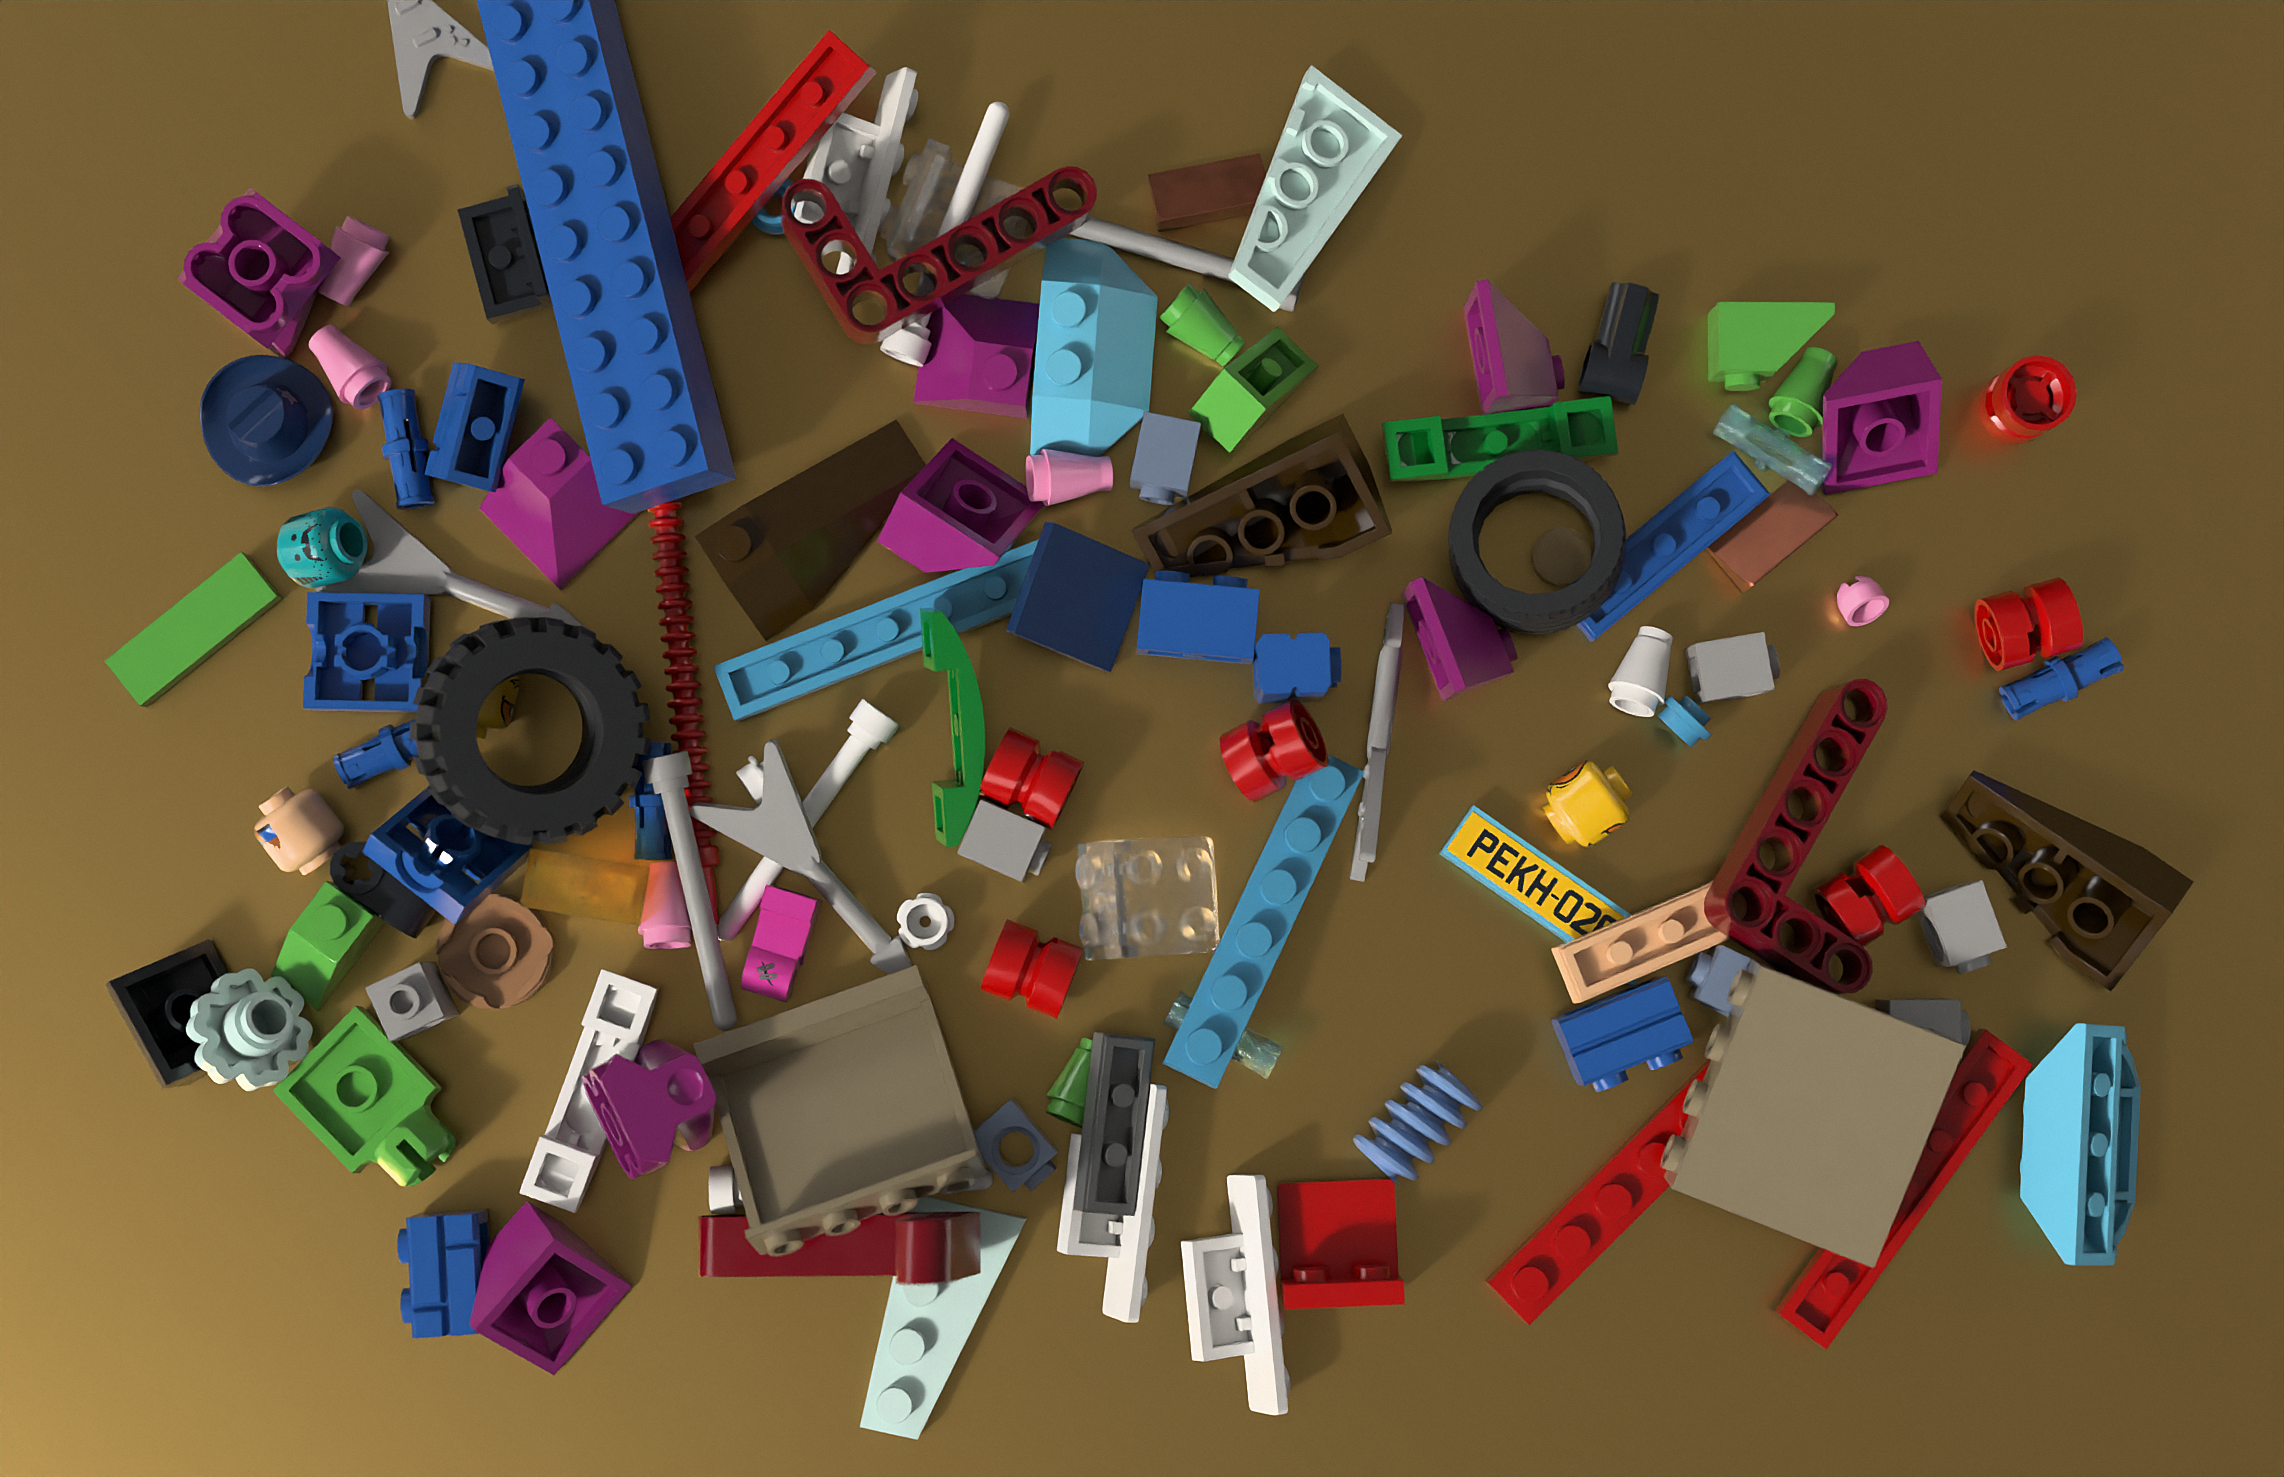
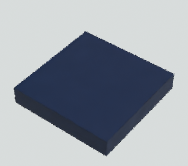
(1077, 597)

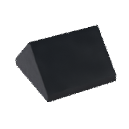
(158, 1006)

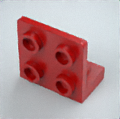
(1338, 1244)

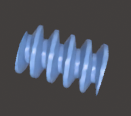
(1417, 1122)

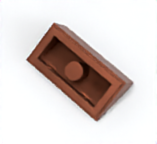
(1206, 191)
(1770, 534)

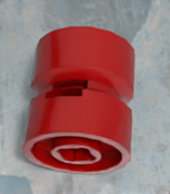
(2040, 398)
(2039, 621)
(1268, 752)
(1028, 777)
(1872, 895)
(1031, 968)

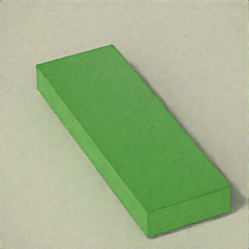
(193, 629)

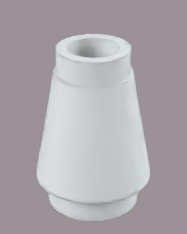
(1643, 673)

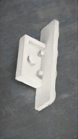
(860, 159)
(1119, 1236)
(1235, 1295)

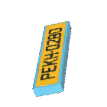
(1528, 878)

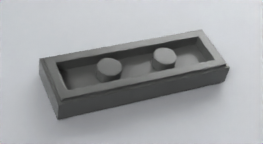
(1114, 1124)

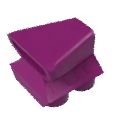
(260, 271)
(652, 1105)

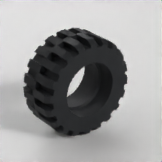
(608, 744)

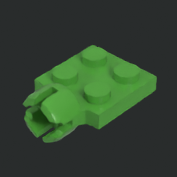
(368, 1101)

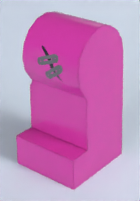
(780, 942)

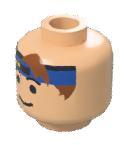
(298, 830)

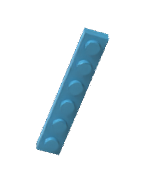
(869, 636)
(1262, 922)

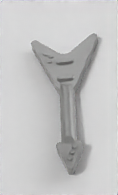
(420, 37)
(408, 567)
(1378, 742)
(784, 835)

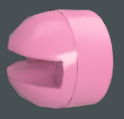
(1861, 601)

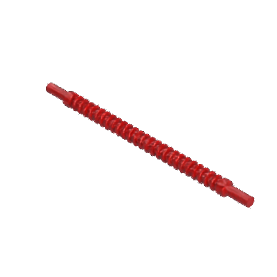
(681, 673)

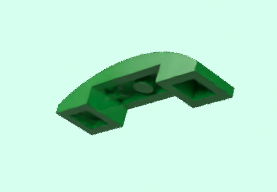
(1464, 445)
(955, 799)

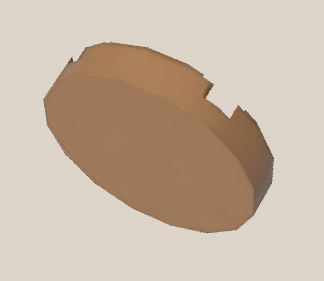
(496, 953)

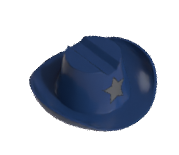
(265, 419)

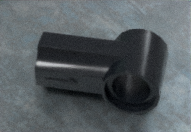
(1617, 357)

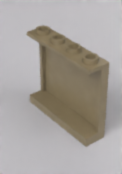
(841, 1111)
(1810, 1113)

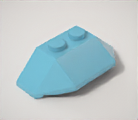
(1090, 349)
(2082, 1143)

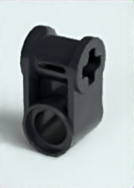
(381, 893)

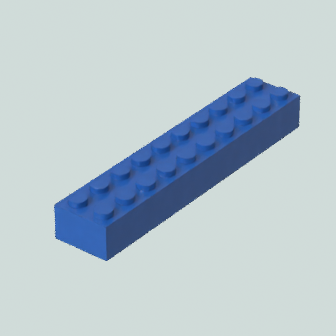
(607, 250)

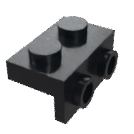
(505, 256)

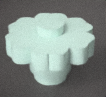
(249, 1029)

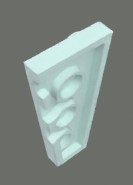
(1312, 182)
(929, 1328)

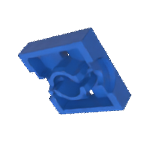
(352, 651)
(438, 862)

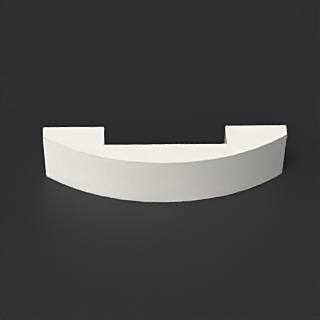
(574, 1138)

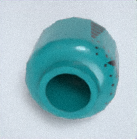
(321, 547)

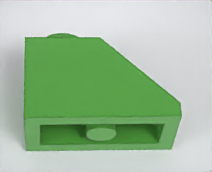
(1757, 338)
(1252, 389)
(326, 944)

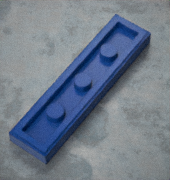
(1678, 536)

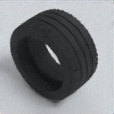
(1533, 474)

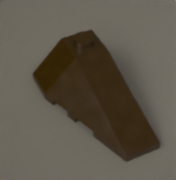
(1284, 506)
(803, 534)
(2080, 881)

